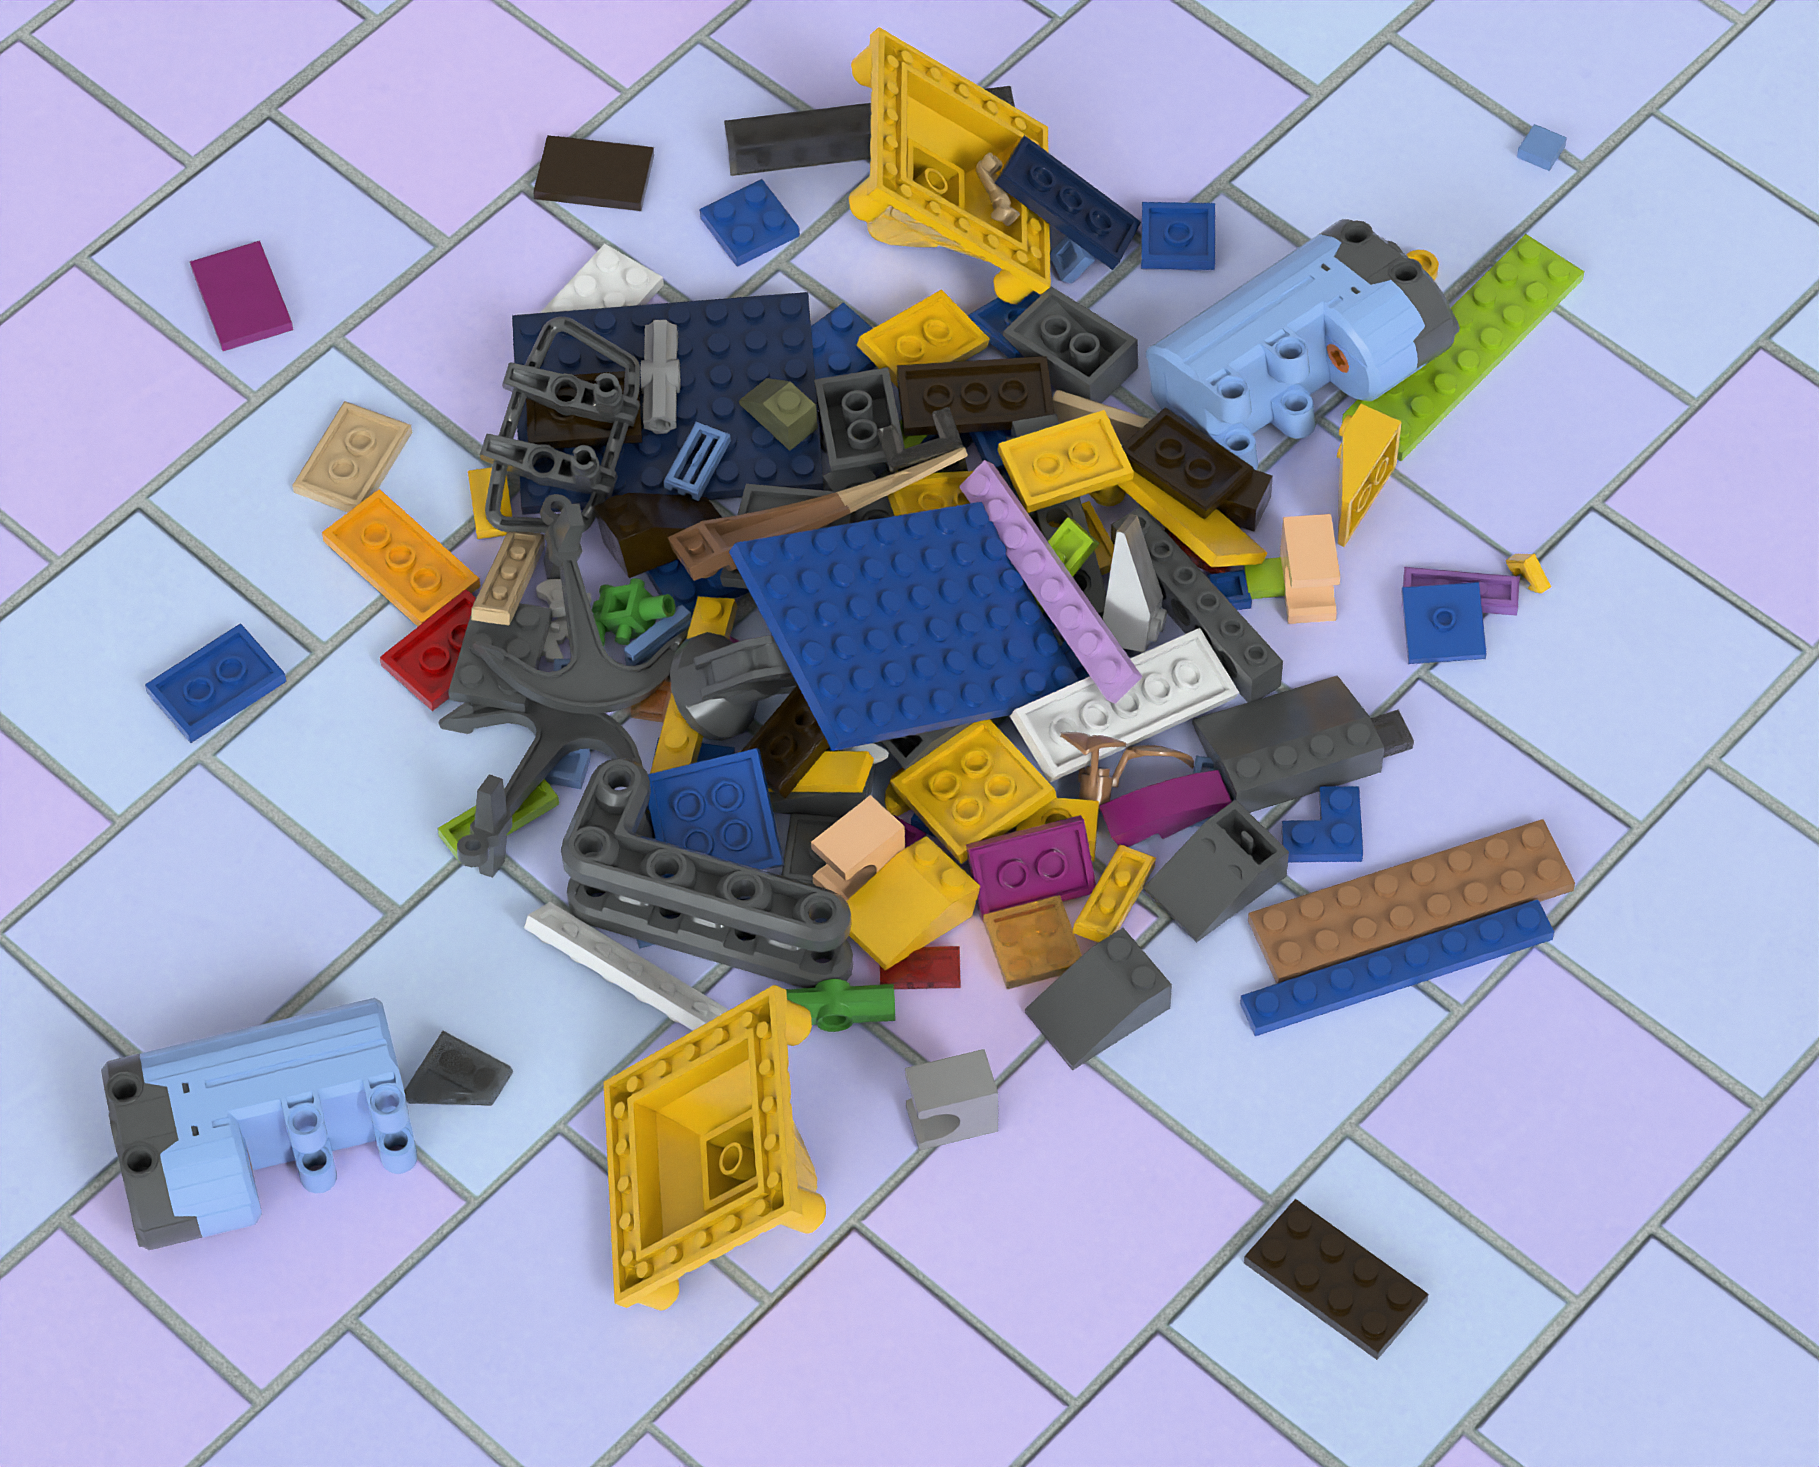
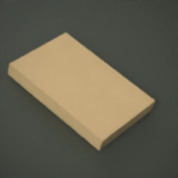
(352, 457)

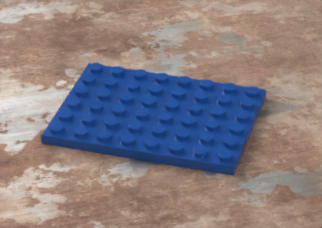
(903, 623)

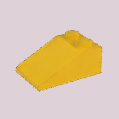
(1366, 462)
(911, 903)

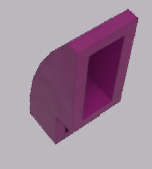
(1165, 807)

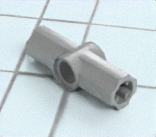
(660, 376)

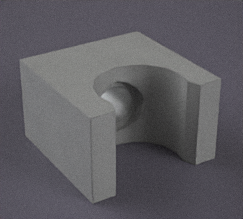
(952, 1099)

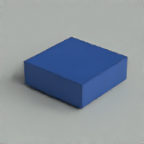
(1233, 587)

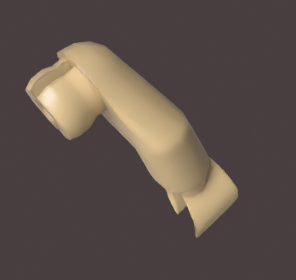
(999, 198)

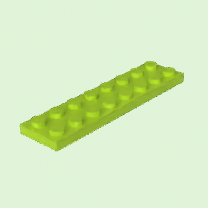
(1491, 324)

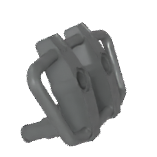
(593, 401)

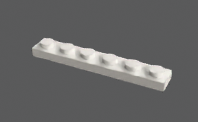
(622, 966)

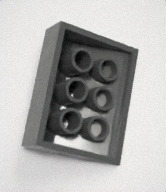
(1291, 744)

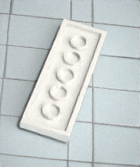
(1175, 685)

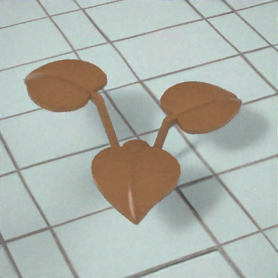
(1095, 780)

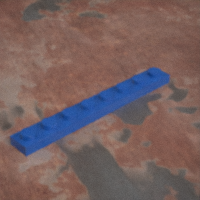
(1396, 967)

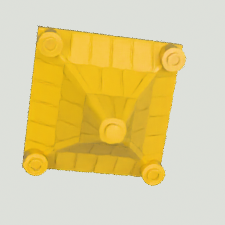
(923, 163)
(706, 1148)

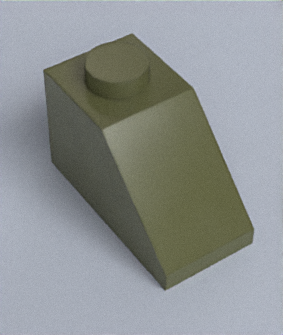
(782, 410)

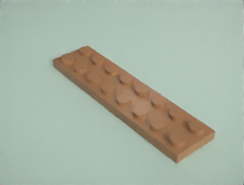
(1410, 900)

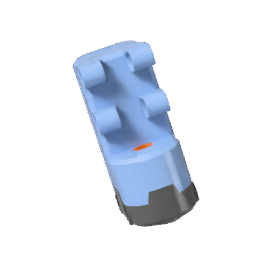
(1326, 313)
(218, 1107)

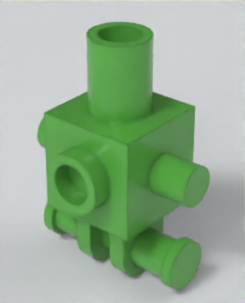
(629, 610)

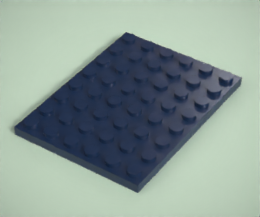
(722, 355)

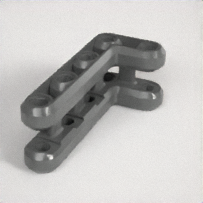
(615, 853)

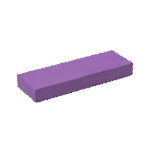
(1497, 592)

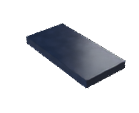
(1068, 202)

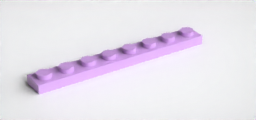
(1053, 584)

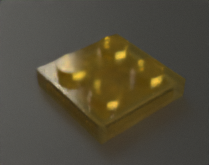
(1032, 941)

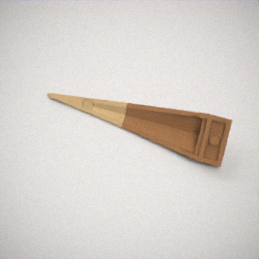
(707, 544)

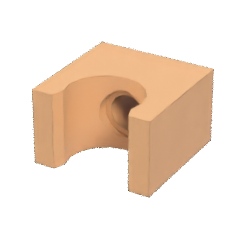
(1309, 568)
(857, 847)

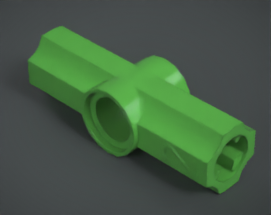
(838, 1005)

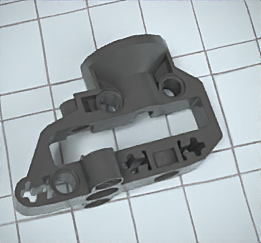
(722, 681)

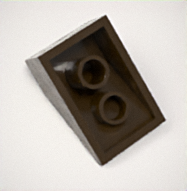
(638, 527)

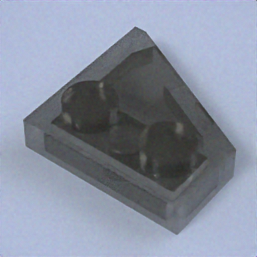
(457, 1075)

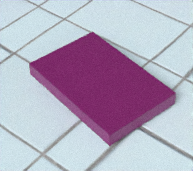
(241, 296)
(1032, 865)

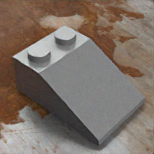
(1133, 591)

